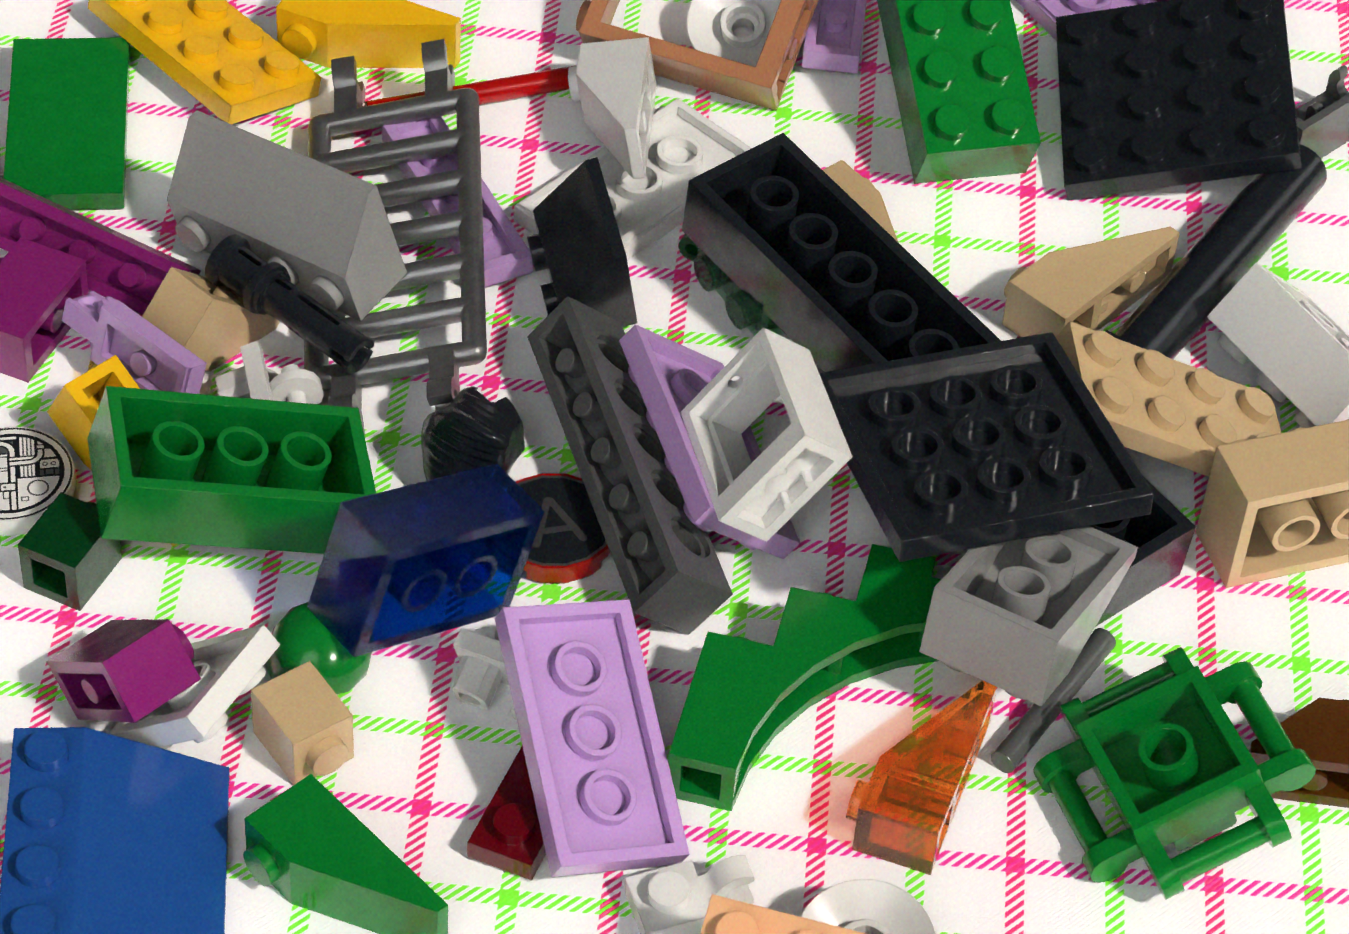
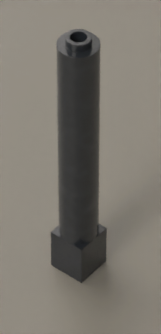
(1222, 257)

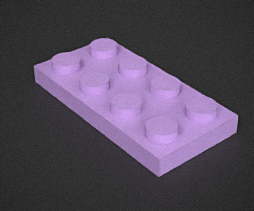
(668, 381)
(591, 737)

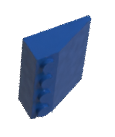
(112, 837)

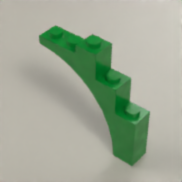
(824, 642)

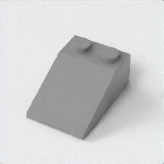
(1025, 608)

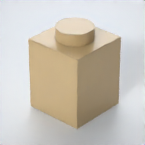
(302, 723)

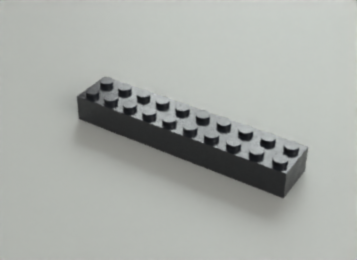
(865, 300)

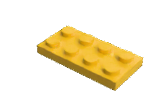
(213, 54)

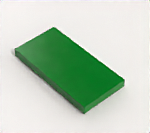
(69, 120)

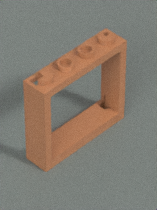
(755, 85)

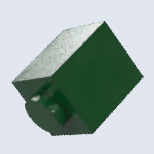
(65, 553)

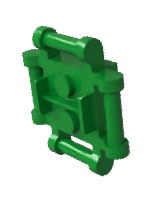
(1174, 771)

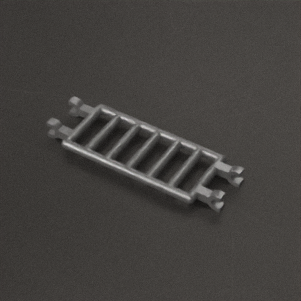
(351, 116)

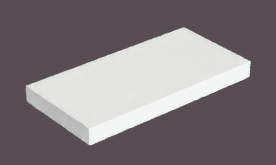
(649, 207)

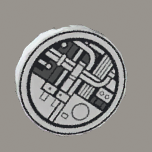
(31, 476)

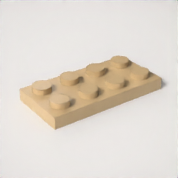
(1164, 403)

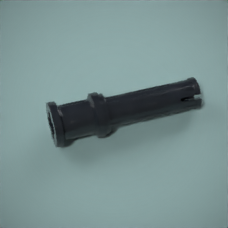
(269, 290)

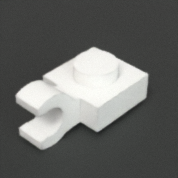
(677, 898)

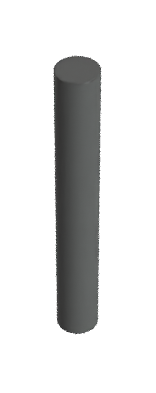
(1039, 718)

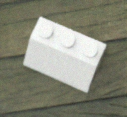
(1291, 343)

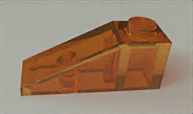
(920, 783)

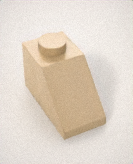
(205, 317)

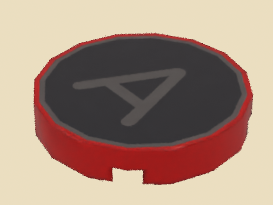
(569, 535)

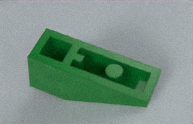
(336, 865)

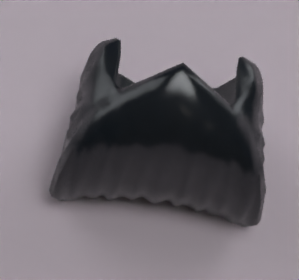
(471, 435)

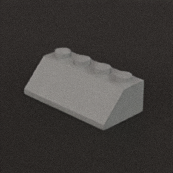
(290, 210)

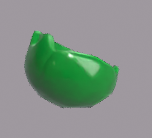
(306, 639)

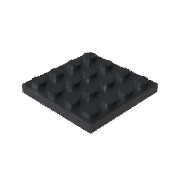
(1174, 95)
(982, 447)

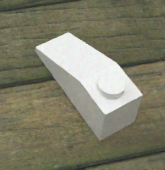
(617, 97)

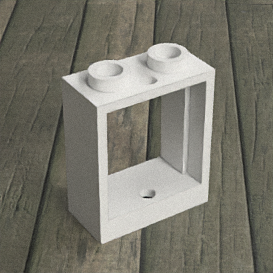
(795, 466)

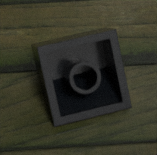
(582, 247)

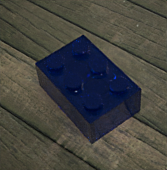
(424, 558)

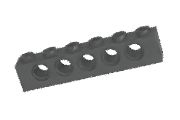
(655, 547)

